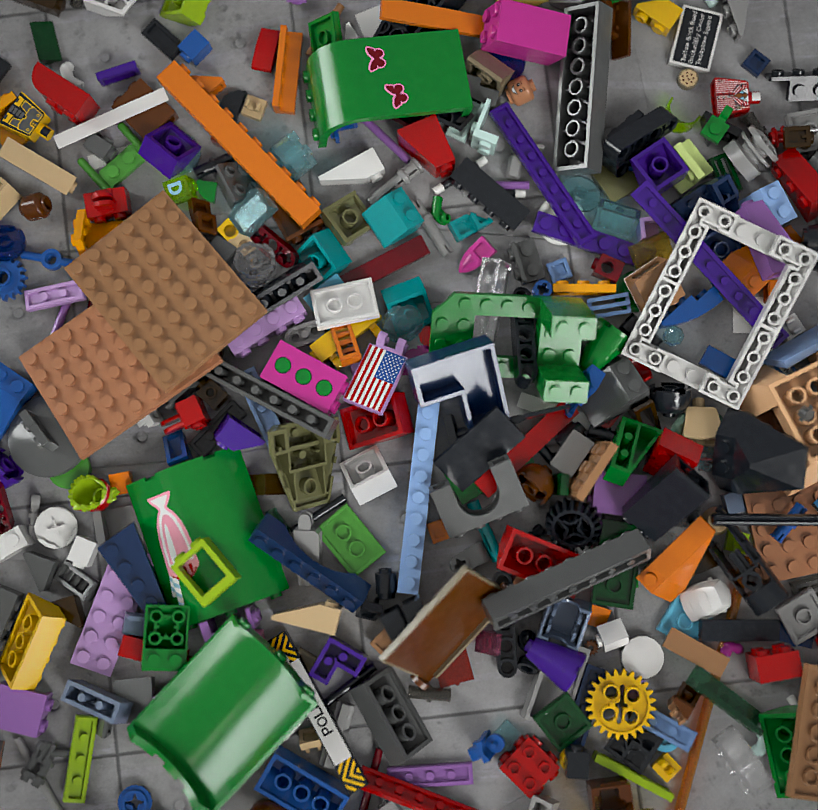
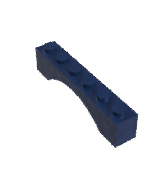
(276, 541)

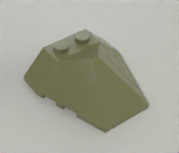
(303, 463)

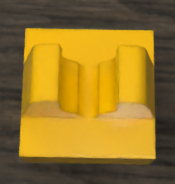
(666, 766)

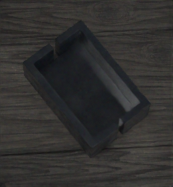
(394, 620)

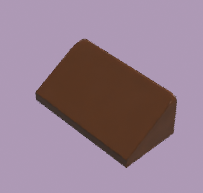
(686, 700)

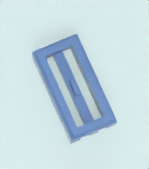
(611, 305)

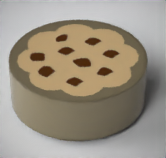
(687, 79)

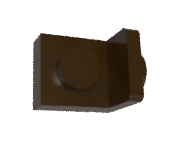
(797, 137)

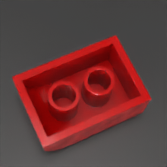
(63, 95)

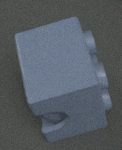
(565, 621)

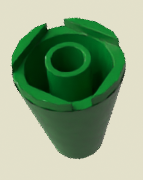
(606, 346)

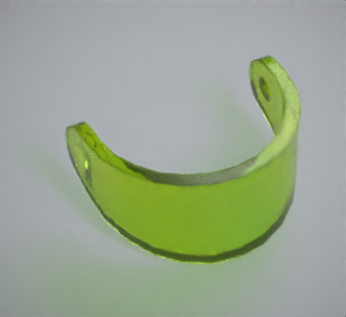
(681, 127)

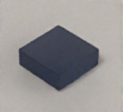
(755, 63)

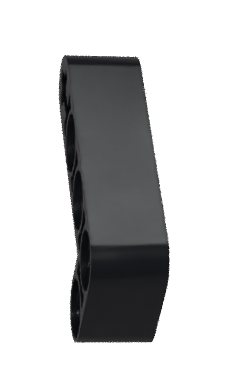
(636, 137)

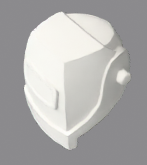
(705, 599)

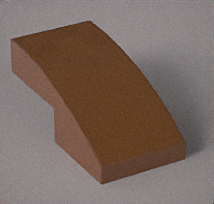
(201, 216)

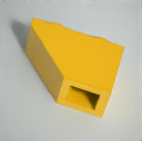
(658, 14)

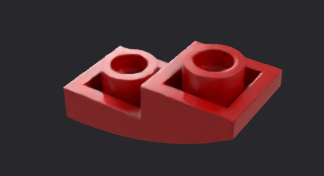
(265, 50)

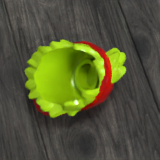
(91, 494)

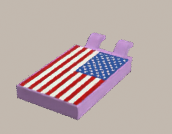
(377, 375)

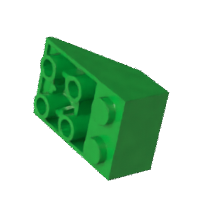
(165, 637)

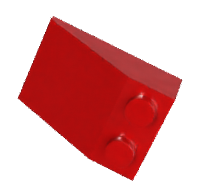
(368, 428)

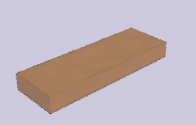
(695, 652)

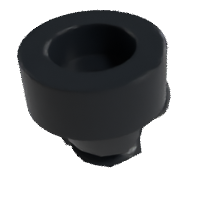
(524, 663)

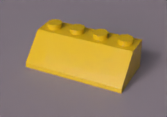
(31, 642)

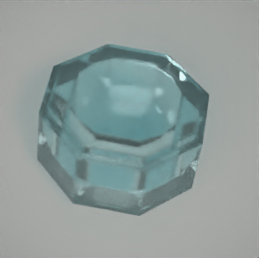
(673, 336)

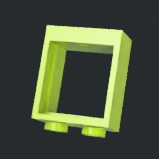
(231, 573)

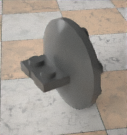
(39, 441)

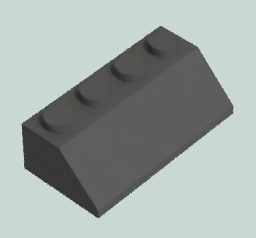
(391, 716)

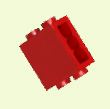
(529, 765)

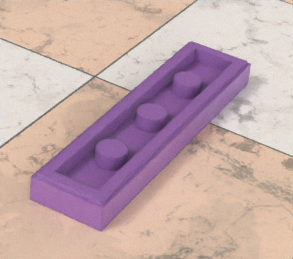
(434, 774)

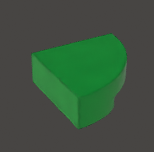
(207, 190)

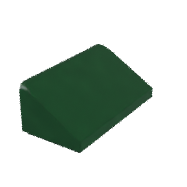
(46, 42)

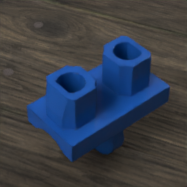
(486, 746)

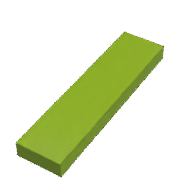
(80, 759)
(632, 775)

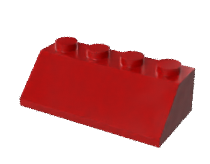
(528, 554)

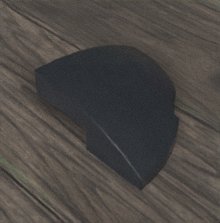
(635, 751)

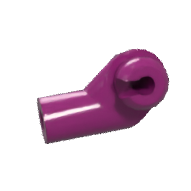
(730, 647)

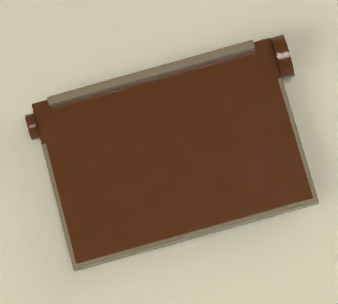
(442, 628)

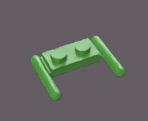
(121, 166)

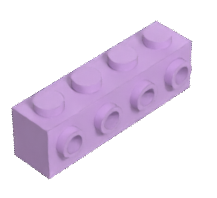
(268, 326)

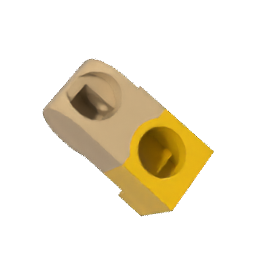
(231, 234)

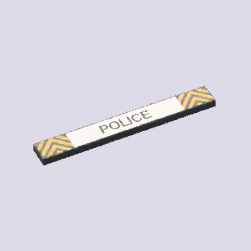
(324, 722)

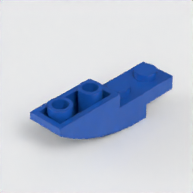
(690, 308)

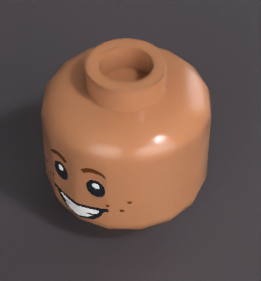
(520, 90)

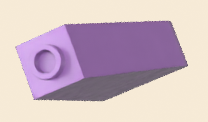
(760, 215)

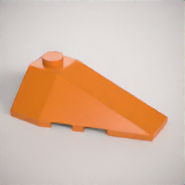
(675, 565)

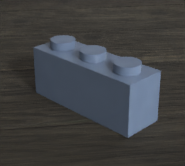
(97, 701)

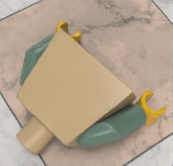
(698, 423)

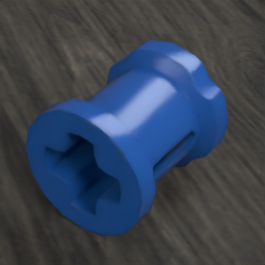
(542, 283)

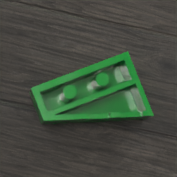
(634, 443)

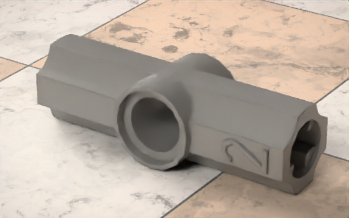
(343, 716)

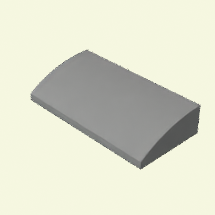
(544, 691)

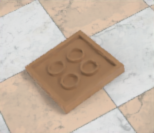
(591, 469)

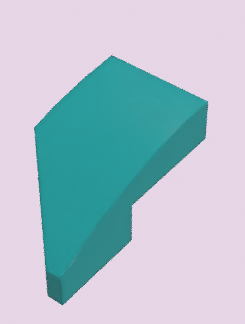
(467, 226)

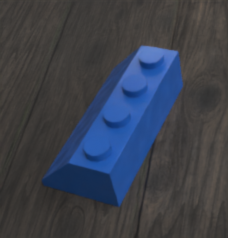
(300, 784)

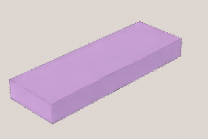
(53, 296)

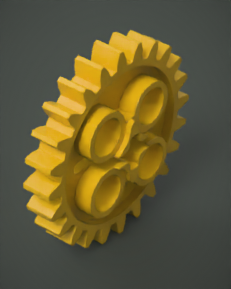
(640, 705)

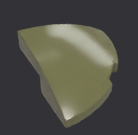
(615, 187)

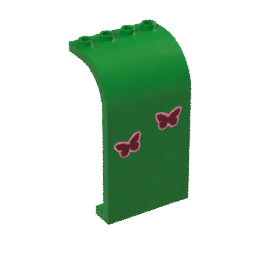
(385, 80)

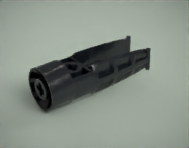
(763, 593)

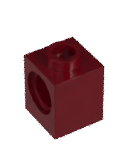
(616, 268)

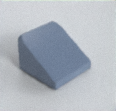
(733, 503)

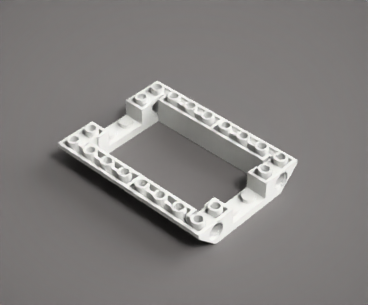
(798, 266)

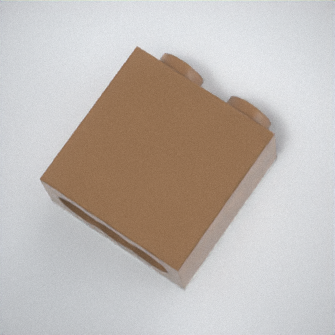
(644, 280)

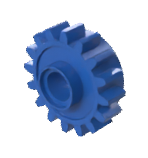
(15, 280)

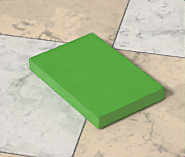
(350, 540)

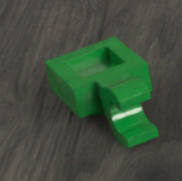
(716, 127)

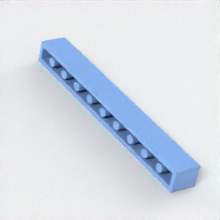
(418, 499)

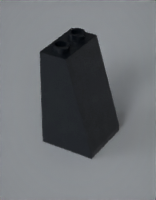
(666, 499)

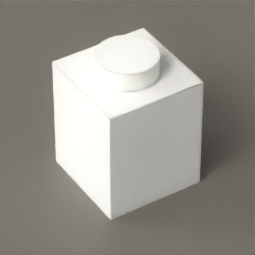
(83, 552)
(611, 635)

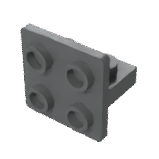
(234, 182)

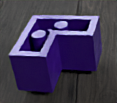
(337, 654)

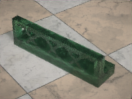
(725, 699)

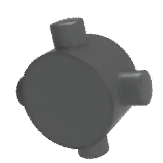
(806, 413)

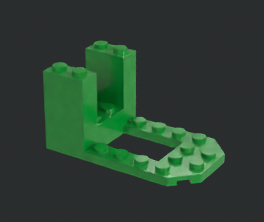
(558, 335)

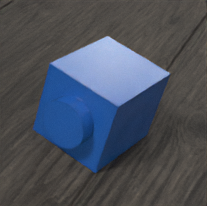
(194, 48)

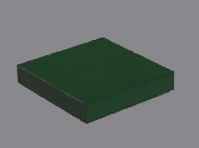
(562, 721)

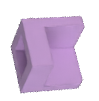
(646, 228)

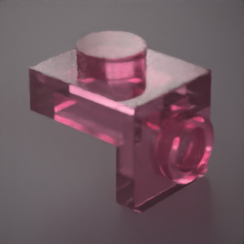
(488, 643)

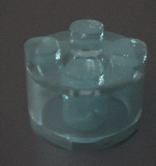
(293, 155)

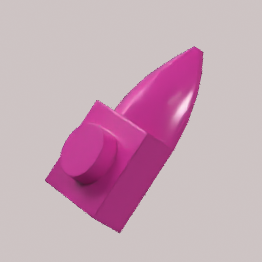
(473, 256)

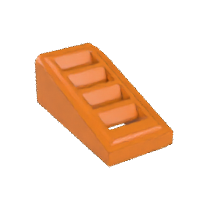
(349, 355)

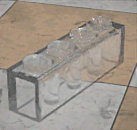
(492, 279)

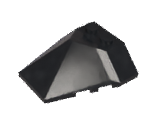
(756, 456)

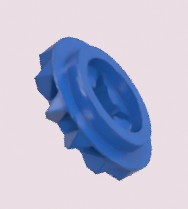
(128, 795)

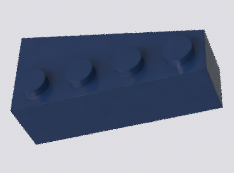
(132, 565)

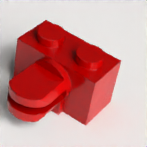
(108, 205)
(191, 414)

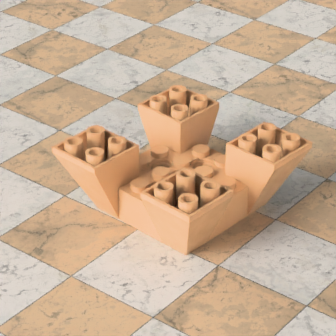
(786, 397)

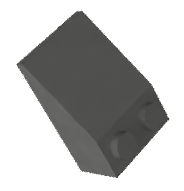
(616, 394)

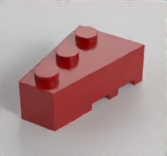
(798, 181)

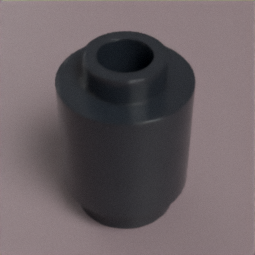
(564, 433)
(385, 583)

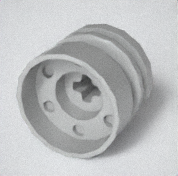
(750, 153)

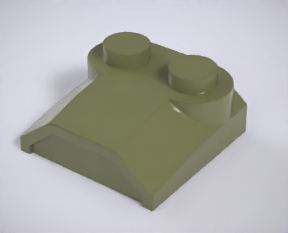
(346, 218)

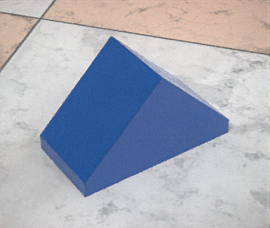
(176, 448)

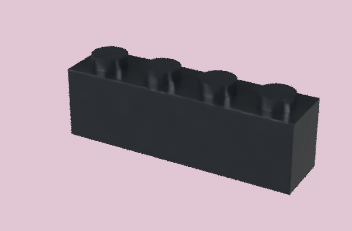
(489, 194)

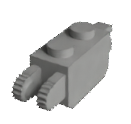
(308, 539)

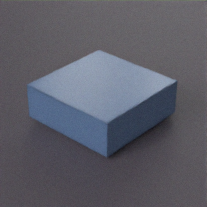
(559, 270)

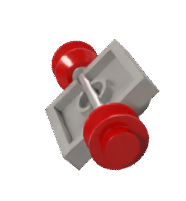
(801, 118)

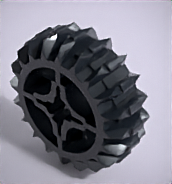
(578, 533)

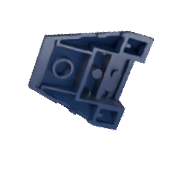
(720, 192)

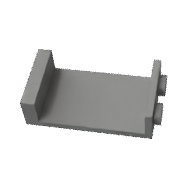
(112, 521)

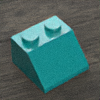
(393, 217)
(326, 254)
(411, 293)

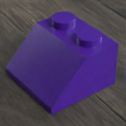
(168, 149)
(659, 166)
(236, 434)

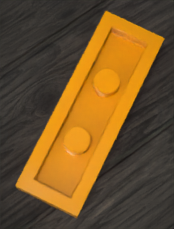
(583, 288)

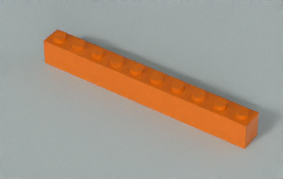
(239, 144)

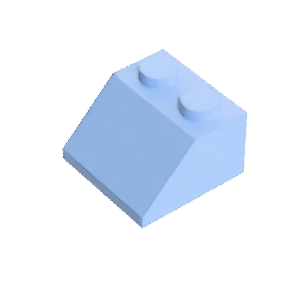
(776, 201)

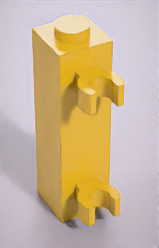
(325, 349)

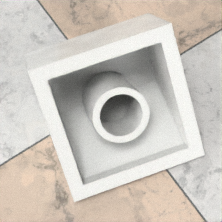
(368, 475)

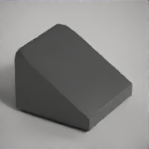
(103, 728)

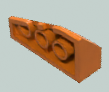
(744, 268)

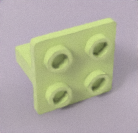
(697, 165)

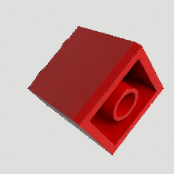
(428, 146)

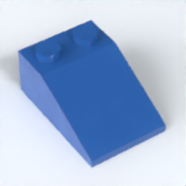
(14, 393)

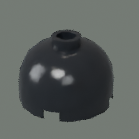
(670, 398)

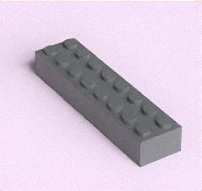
(583, 91)

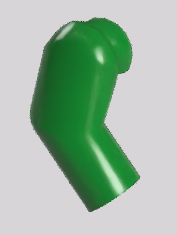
(438, 213)

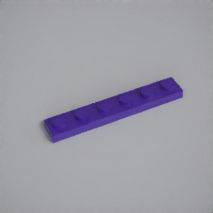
(551, 227)

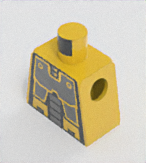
(27, 120)

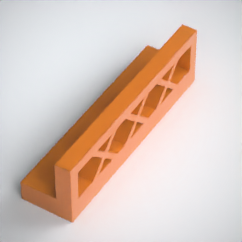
(287, 71)

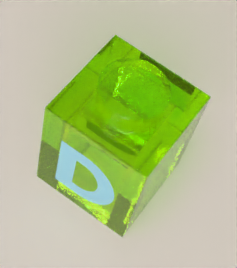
(181, 189)

